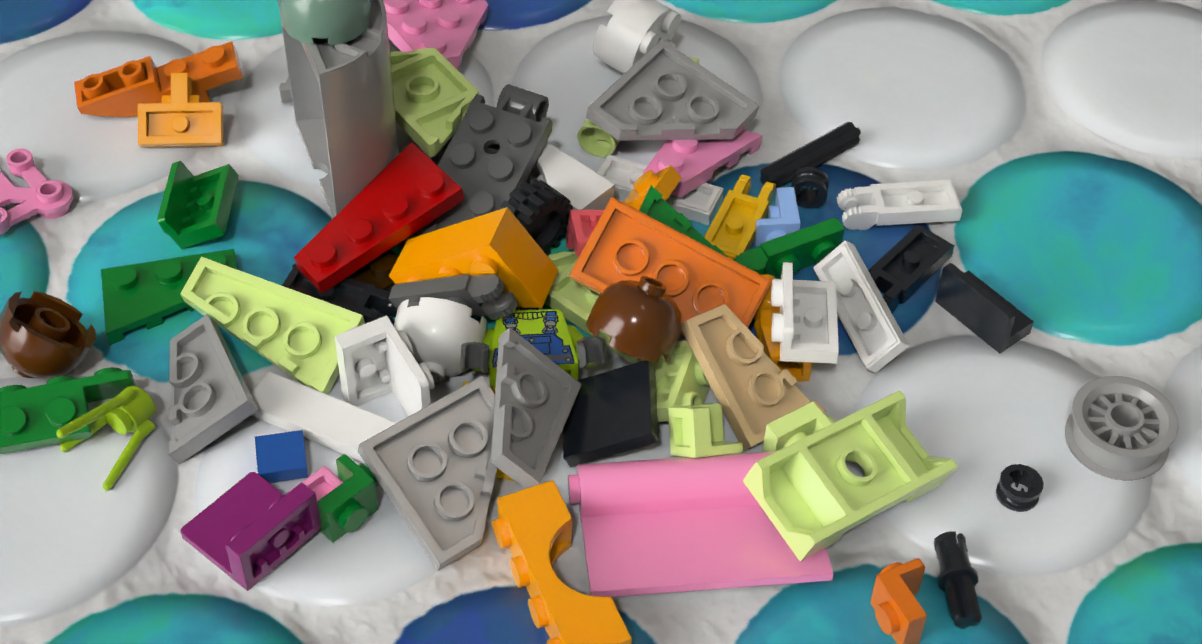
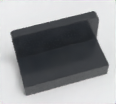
(981, 309)

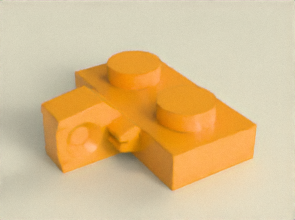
(180, 119)

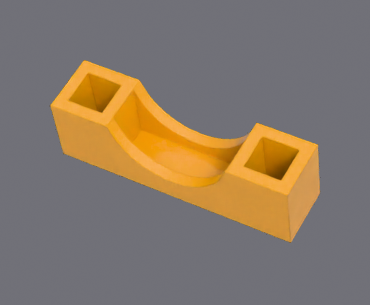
(537, 533)

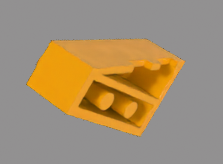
(481, 246)

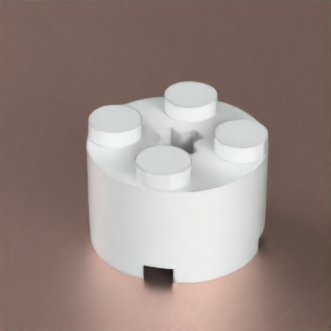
(634, 31)

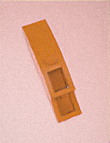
(141, 82)

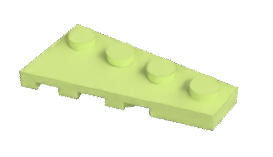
(273, 320)

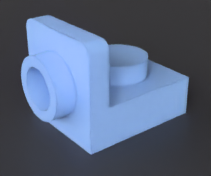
(782, 217)

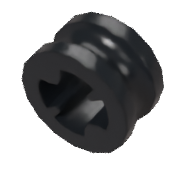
(814, 178)
(1019, 500)

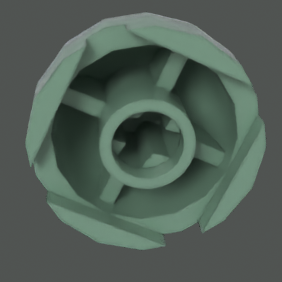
(328, 19)

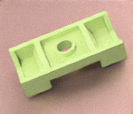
(816, 496)

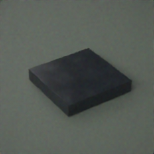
(612, 414)

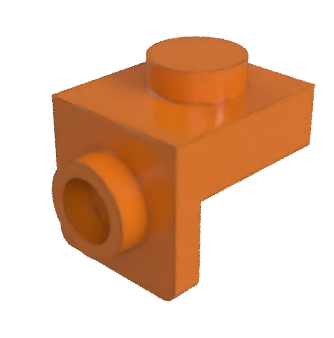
(895, 603)

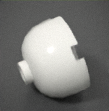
(438, 331)

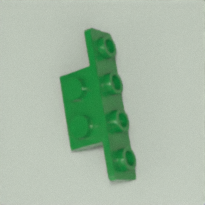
(35, 413)

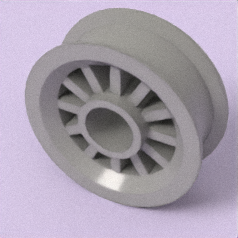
(1121, 428)

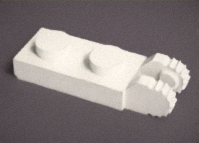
(899, 204)

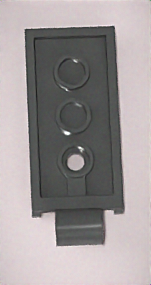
(487, 179)

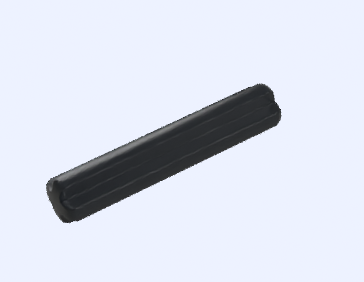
(811, 154)

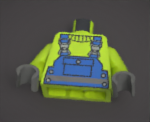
(544, 331)

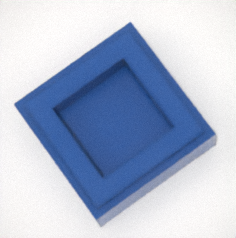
(281, 456)

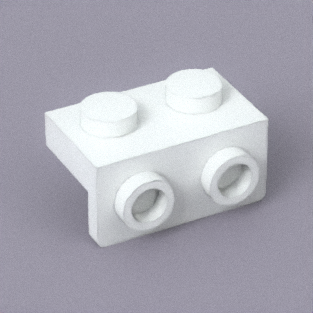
(805, 318)

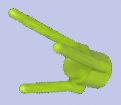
(124, 414)

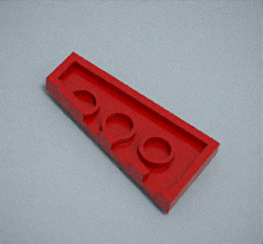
(387, 211)

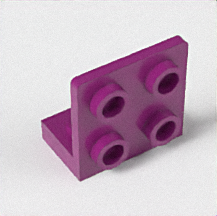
(253, 528)

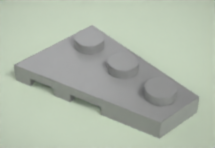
(207, 389)

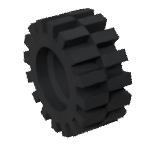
(540, 212)

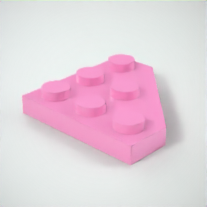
(435, 24)

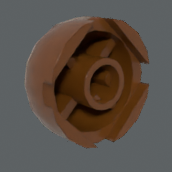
(637, 318)
(43, 336)

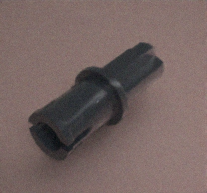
(958, 579)

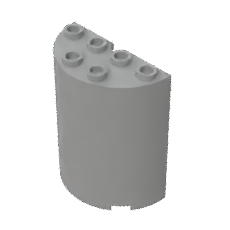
(345, 106)

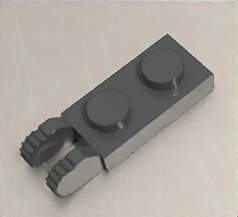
(478, 292)

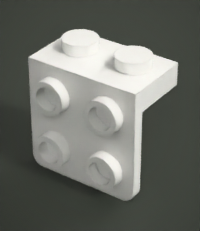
(381, 361)

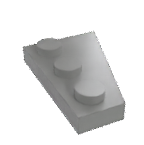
(529, 409)

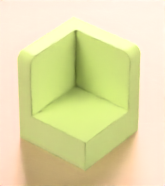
(699, 431)

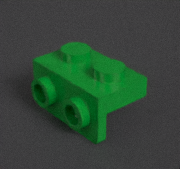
(198, 205)

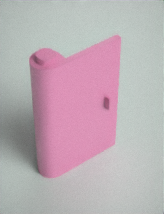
(681, 528)

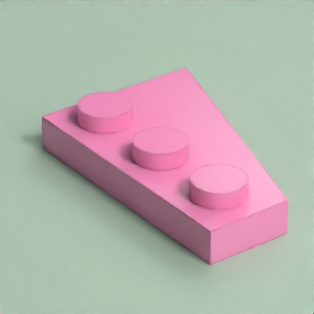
(699, 158)

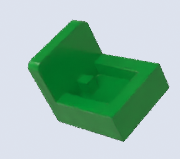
(349, 503)

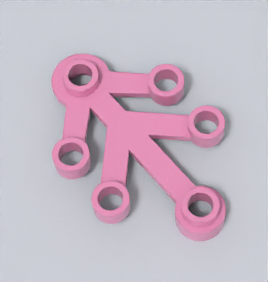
(46, 197)

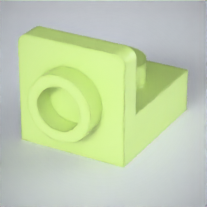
(794, 427)

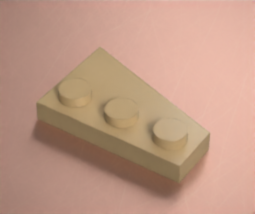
(741, 374)

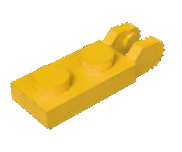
(736, 219)

